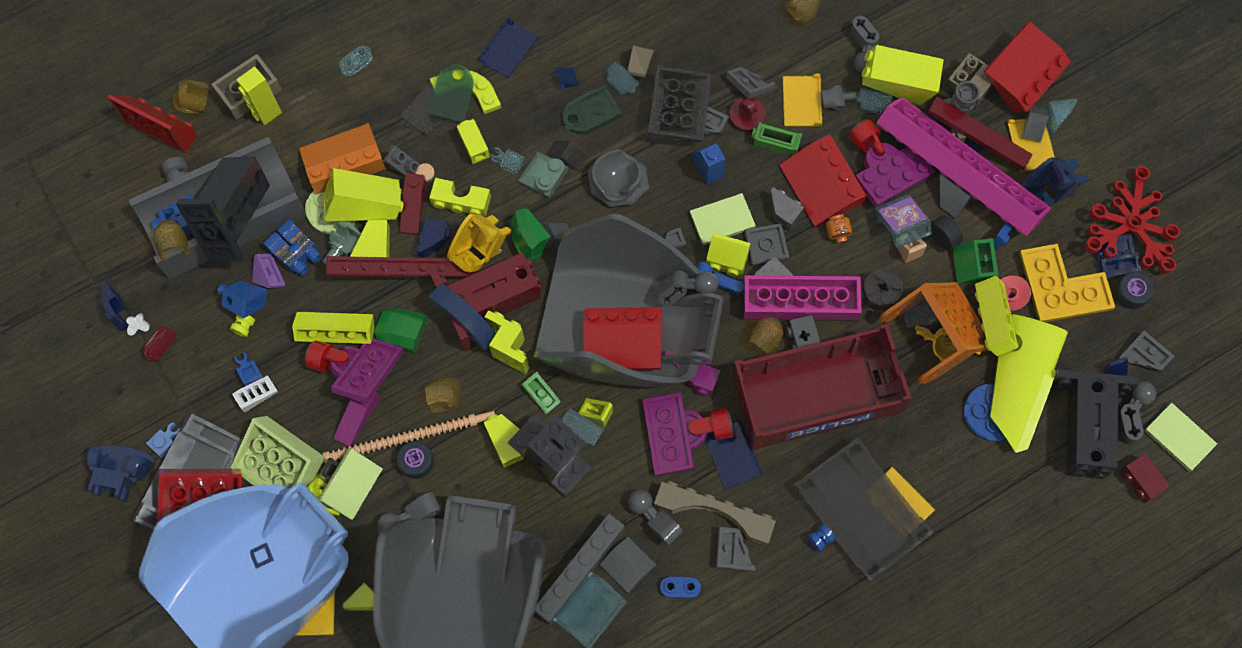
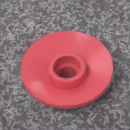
(1019, 287)

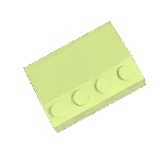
(275, 456)

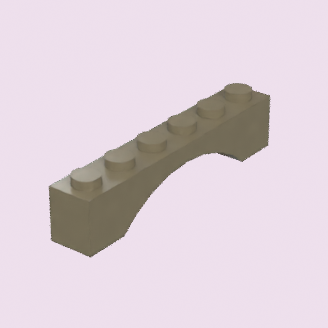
(675, 499)

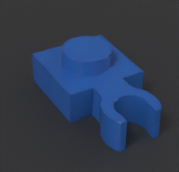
(1003, 237)
(248, 370)

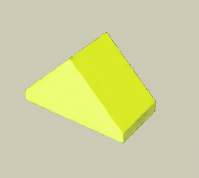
(597, 411)
(361, 600)

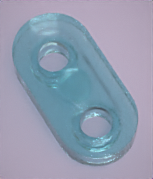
(357, 61)

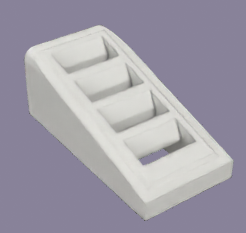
(245, 406)

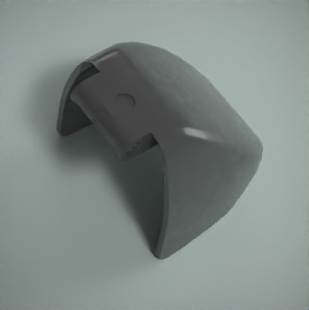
(621, 266)
(457, 579)

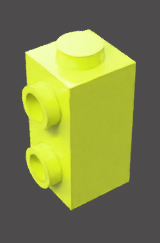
(473, 141)

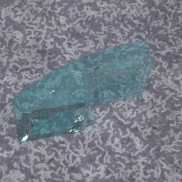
(920, 316)
(582, 427)

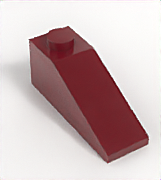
(413, 202)

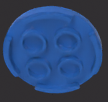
(977, 414)

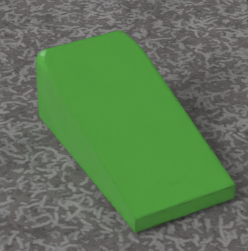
(540, 392)

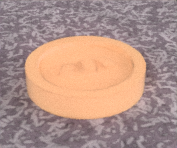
(427, 170)

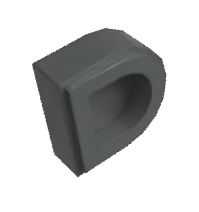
(676, 238)

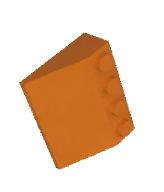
(347, 151)

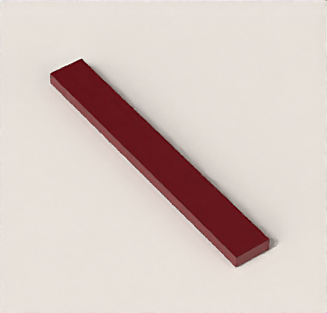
(392, 267)

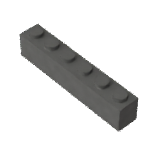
(579, 568)

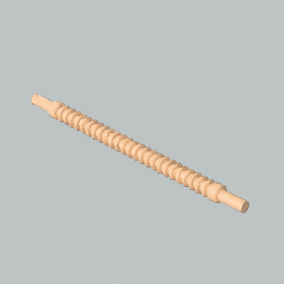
(471, 420)

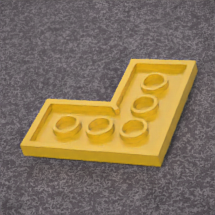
(1056, 295)

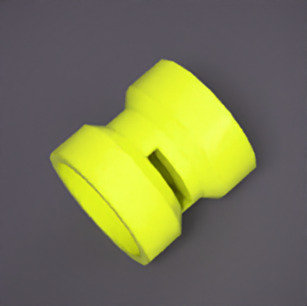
(242, 325)

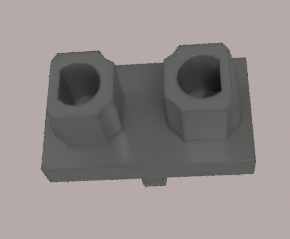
(400, 161)

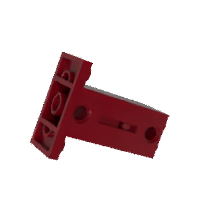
(495, 289)

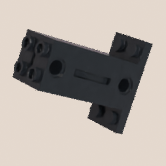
(225, 207)
(1092, 419)
(552, 452)

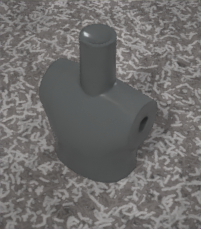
(835, 98)

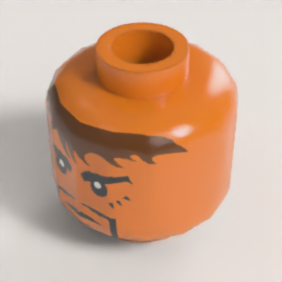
(838, 228)

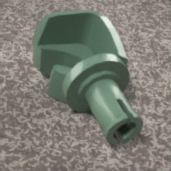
(344, 240)

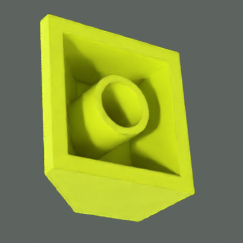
(728, 255)

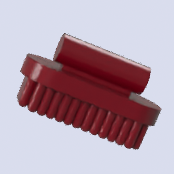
(158, 343)

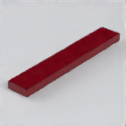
(980, 133)

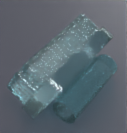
(621, 79)
(873, 101)

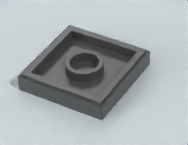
(766, 243)

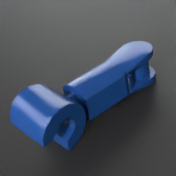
(726, 283)

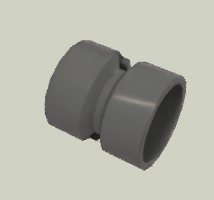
(965, 96)
(174, 168)

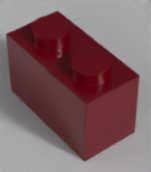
(1144, 478)

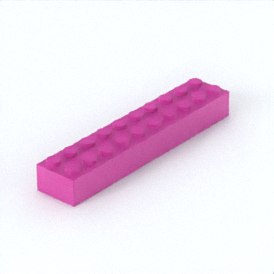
(963, 166)

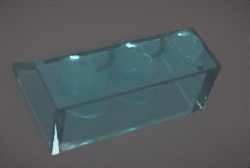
(590, 610)

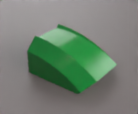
(528, 234)
(401, 328)

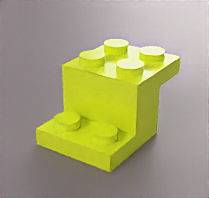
(507, 341)

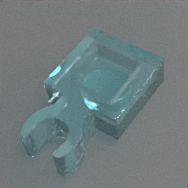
(509, 161)

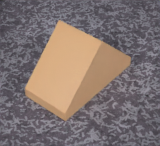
(912, 250)

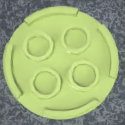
(315, 213)

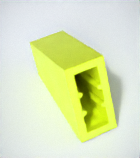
(373, 240)
(500, 432)

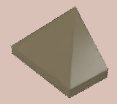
(639, 61)

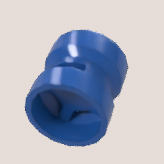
(821, 537)

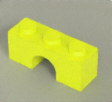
(474, 202)

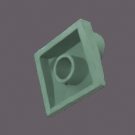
(543, 174)

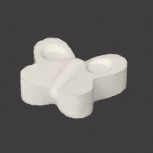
(136, 323)

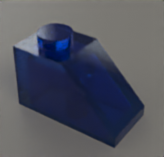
(433, 236)

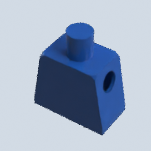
(243, 298)

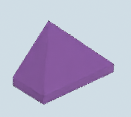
(266, 272)

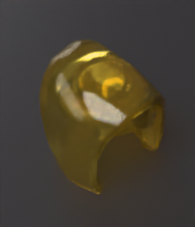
(803, 10)
(190, 96)
(169, 235)
(767, 334)
(443, 394)

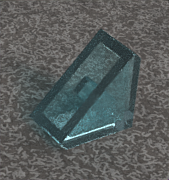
(1058, 112)

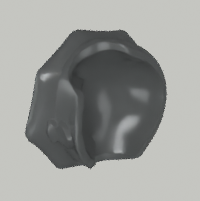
(618, 178)

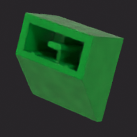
(975, 261)

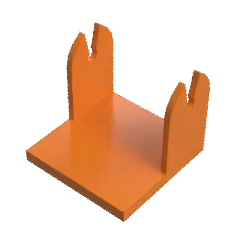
(954, 315)

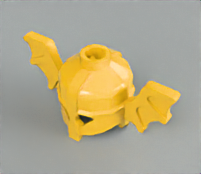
(942, 346)

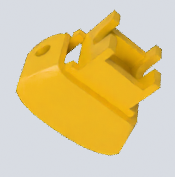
(480, 234)

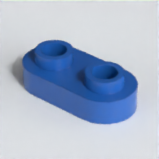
(680, 587)

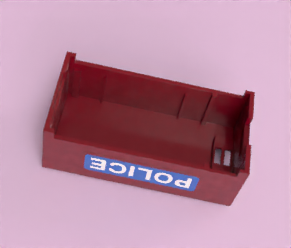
(819, 387)

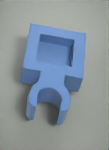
(162, 441)

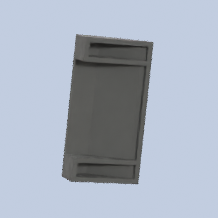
(194, 447)

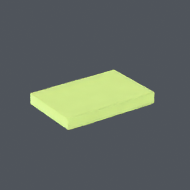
(723, 218)
(1180, 437)
(350, 484)

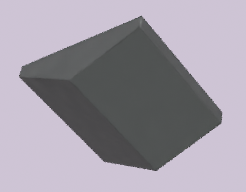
(627, 564)

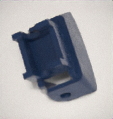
(1059, 177)
(117, 469)

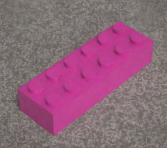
(802, 296)

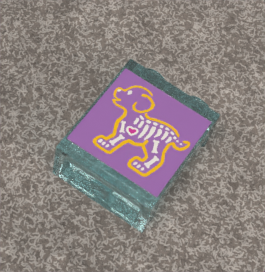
(904, 220)

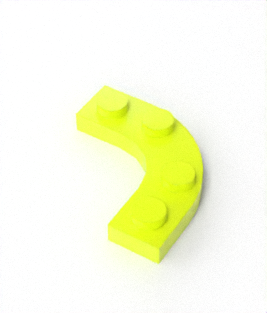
(482, 90)

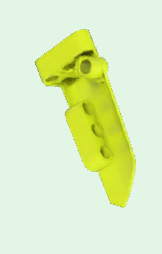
(1025, 379)

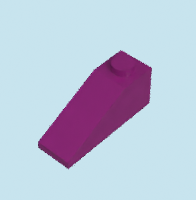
(704, 380)
(355, 419)

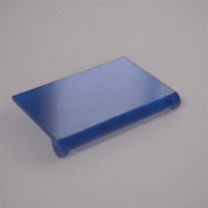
(507, 48)
(733, 457)

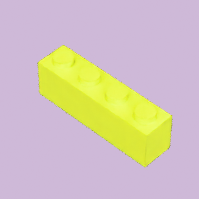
(258, 96)
(996, 316)
(333, 327)

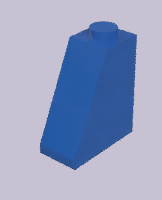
(709, 162)

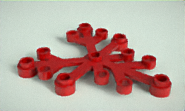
(1151, 248)

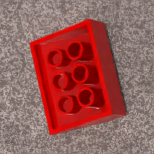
(1026, 68)
(154, 121)
(823, 181)
(625, 335)
(186, 486)

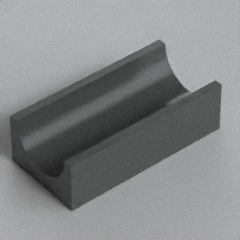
(274, 210)

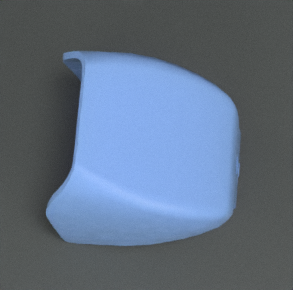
(207, 580)

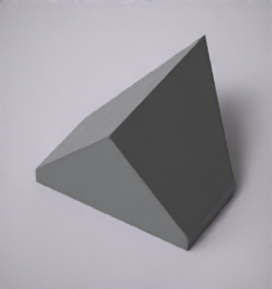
(952, 198)

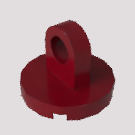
(747, 114)

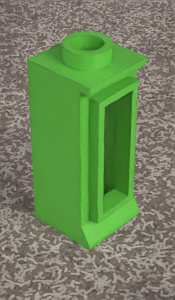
(773, 144)

